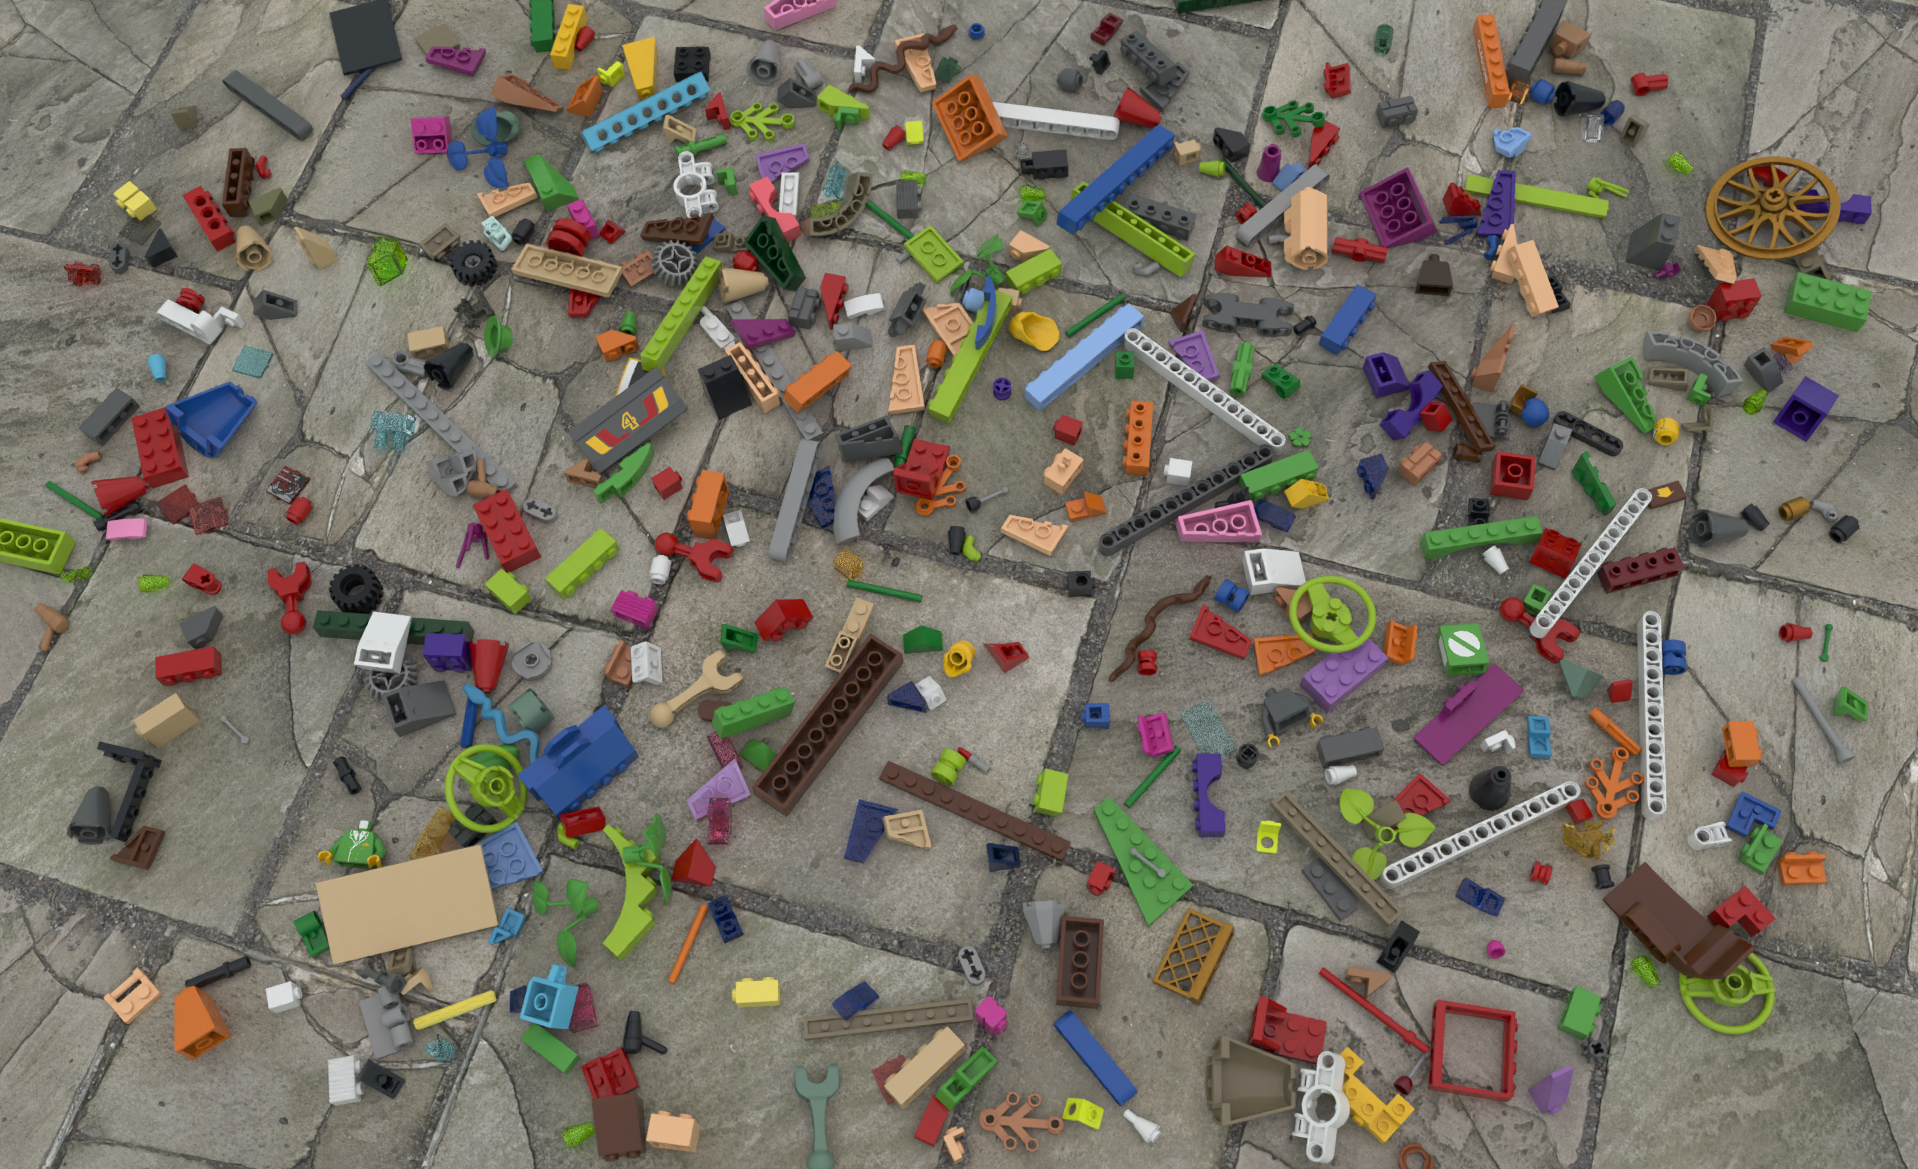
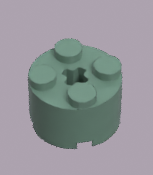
(531, 711)

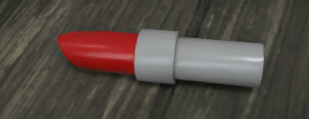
(974, 760)

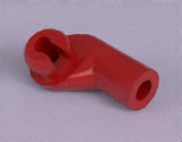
(260, 166)

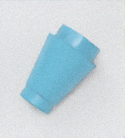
(157, 365)

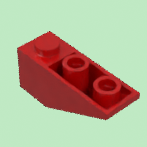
(1321, 142)
(1240, 263)
(832, 291)

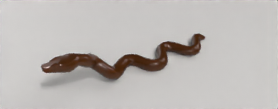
(943, 35)
(1151, 625)

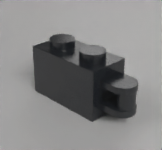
(1046, 164)

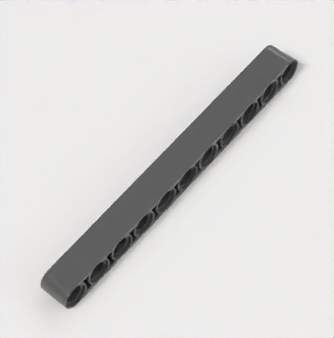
(1181, 507)

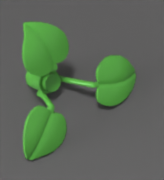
(985, 250)
(656, 836)
(580, 905)

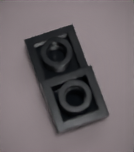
(1562, 301)
(1478, 511)

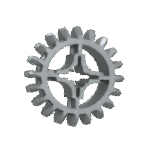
(681, 255)
(382, 678)

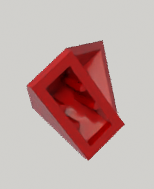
(1007, 654)
(694, 866)

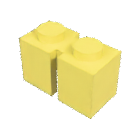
(134, 201)

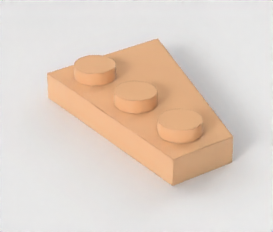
(1037, 535)

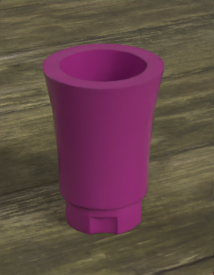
(1269, 164)

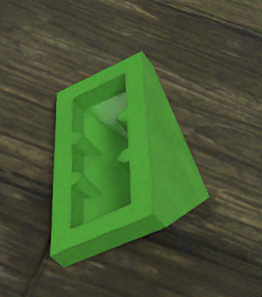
(757, 754)

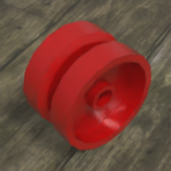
(568, 237)

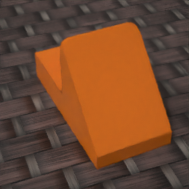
(1792, 348)
(1089, 506)

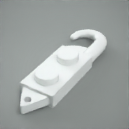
(716, 330)

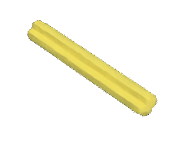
(454, 1010)

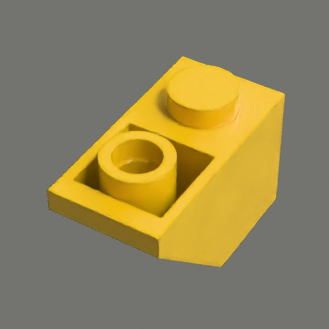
(1306, 494)

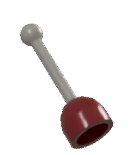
(1404, 1083)

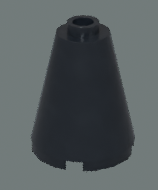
(1577, 99)
(449, 365)
(1491, 788)

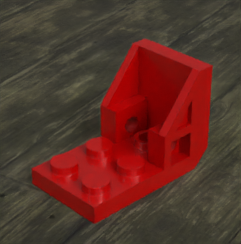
(922, 471)
(1286, 1033)

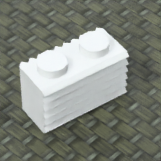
(343, 1084)

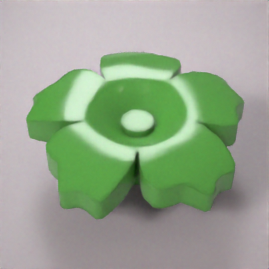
(1299, 437)

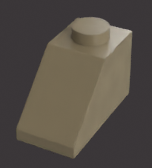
(1634, 130)

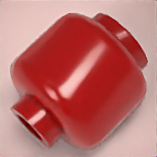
(745, 261)

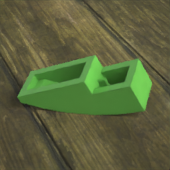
(550, 1048)
(966, 1078)

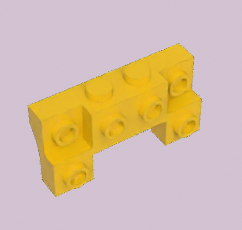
(1366, 1107)

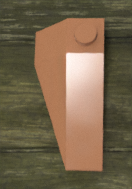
(516, 91)
(1491, 366)

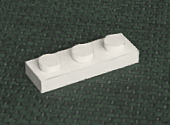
(789, 193)

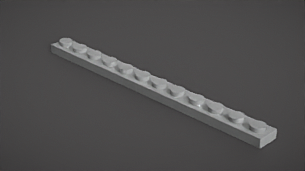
(436, 419)

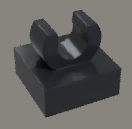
(1100, 61)

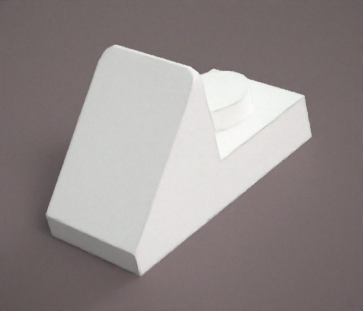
(863, 62)
(874, 501)

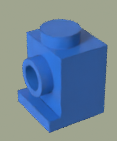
(1099, 710)

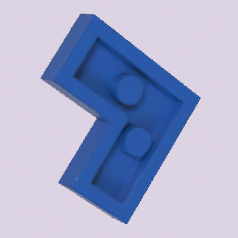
(1748, 810)

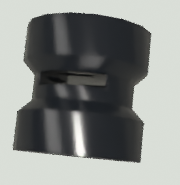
(1246, 760)

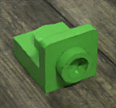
(847, 115)
(728, 177)
(1033, 210)
(1697, 392)

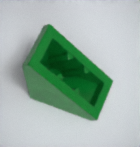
(922, 640)

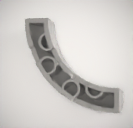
(1693, 356)
(846, 508)

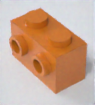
(1741, 743)

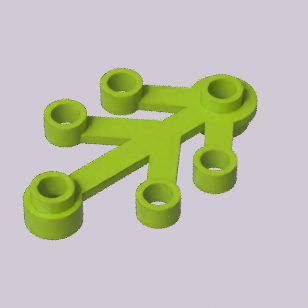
(740, 119)

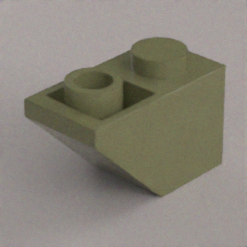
(268, 206)

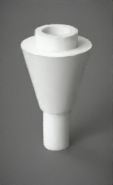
(1147, 1129)

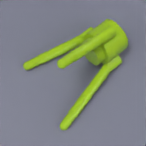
(1597, 185)

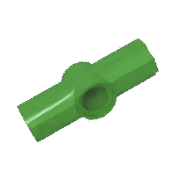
(1242, 369)

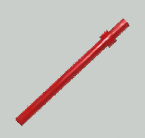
(1408, 1036)

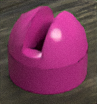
(1495, 949)

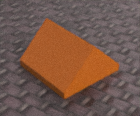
(586, 97)

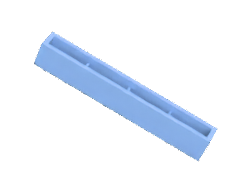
(1083, 357)

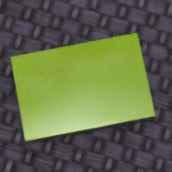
(933, 254)

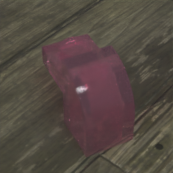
(719, 821)

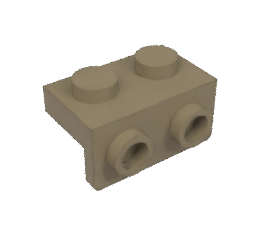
(439, 242)

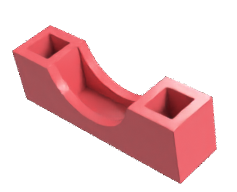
(765, 195)

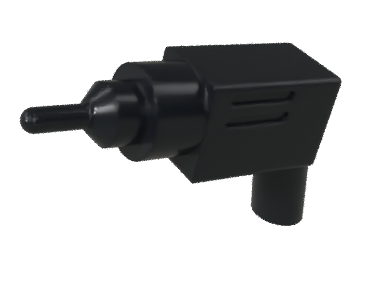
(1236, 497)

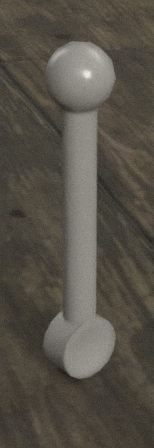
(244, 739)
(1161, 872)

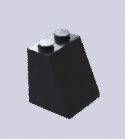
(724, 387)

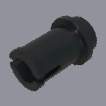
(1306, 324)

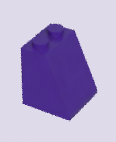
(1806, 408)

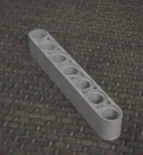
(1273, 212)
(795, 500)

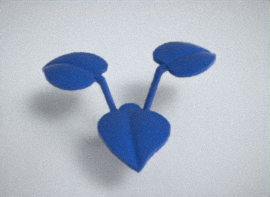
(495, 170)

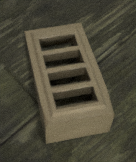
(1669, 372)

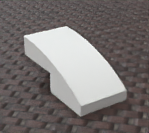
(864, 304)

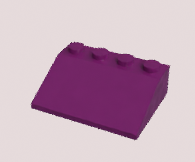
(1398, 210)

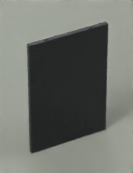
(365, 36)

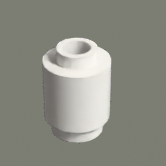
(660, 569)

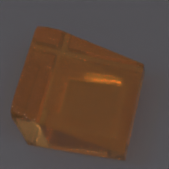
(1519, 92)

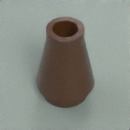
(1466, 453)

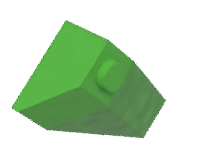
(550, 184)
(1624, 388)

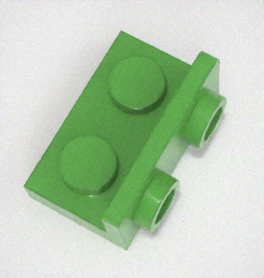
(1760, 850)

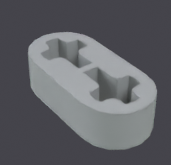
(538, 514)
(967, 968)

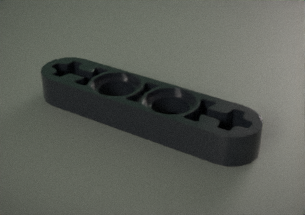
(1590, 430)

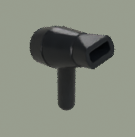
(634, 1039)

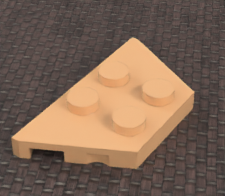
(949, 323)

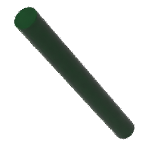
(1251, 192)

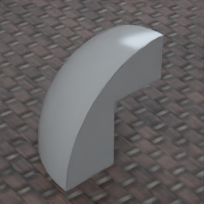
(453, 471)

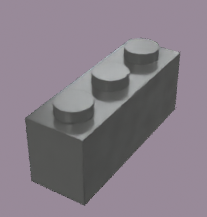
(109, 417)
(1349, 747)

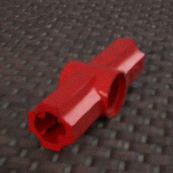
(1359, 249)

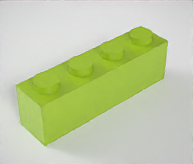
(582, 564)

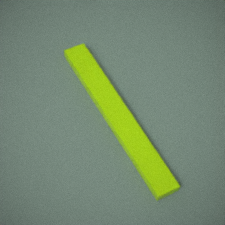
(1543, 197)

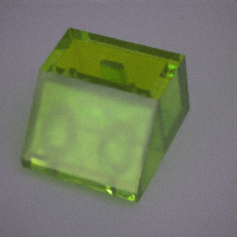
(386, 260)

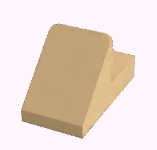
(678, 130)

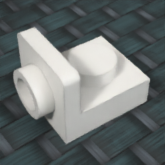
(228, 317)
(1498, 741)

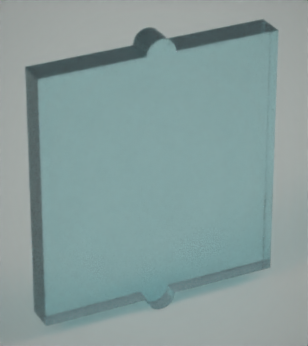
(252, 362)

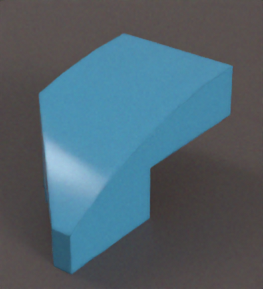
(509, 926)

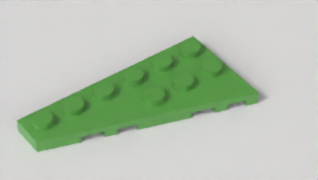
(1151, 892)

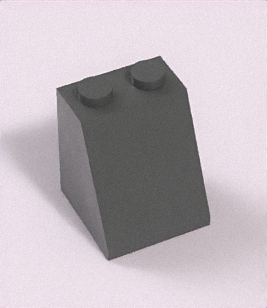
(1653, 242)

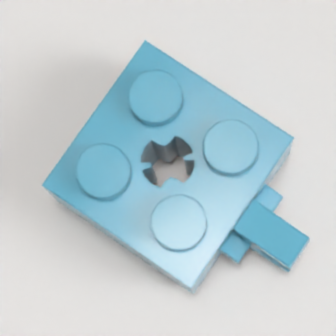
(550, 999)

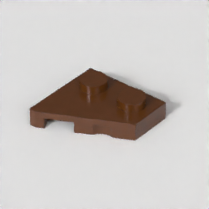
(141, 848)

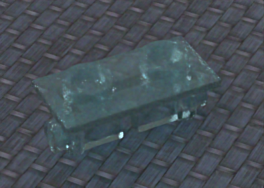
(836, 179)
(441, 1049)

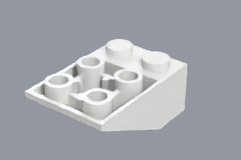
(1272, 569)
(383, 643)

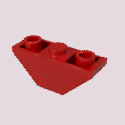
(1459, 202)

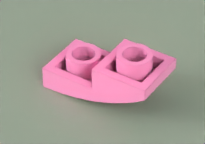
(126, 528)

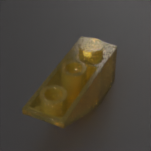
(433, 835)

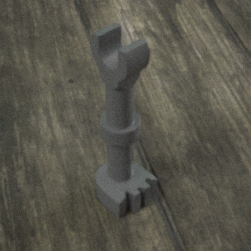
(394, 983)

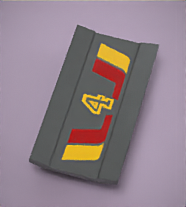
(628, 420)

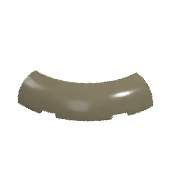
(850, 208)

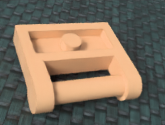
(137, 1000)

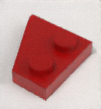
(581, 303)

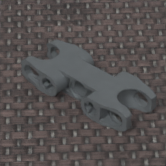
(1259, 316)

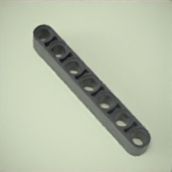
(267, 105)

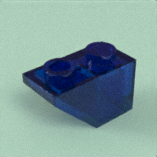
(1373, 473)

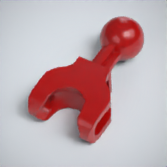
(699, 555)
(290, 592)
(1513, 610)

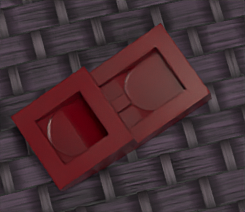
(1107, 29)

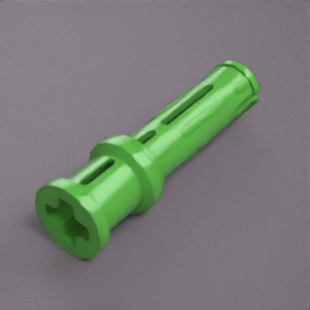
(705, 144)

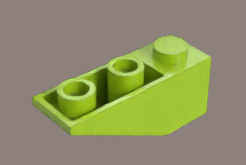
(833, 97)

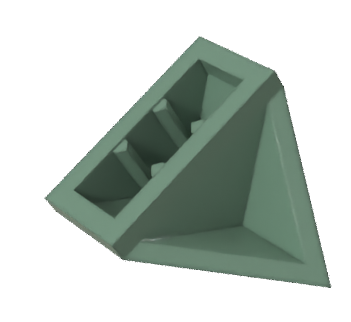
(1579, 679)

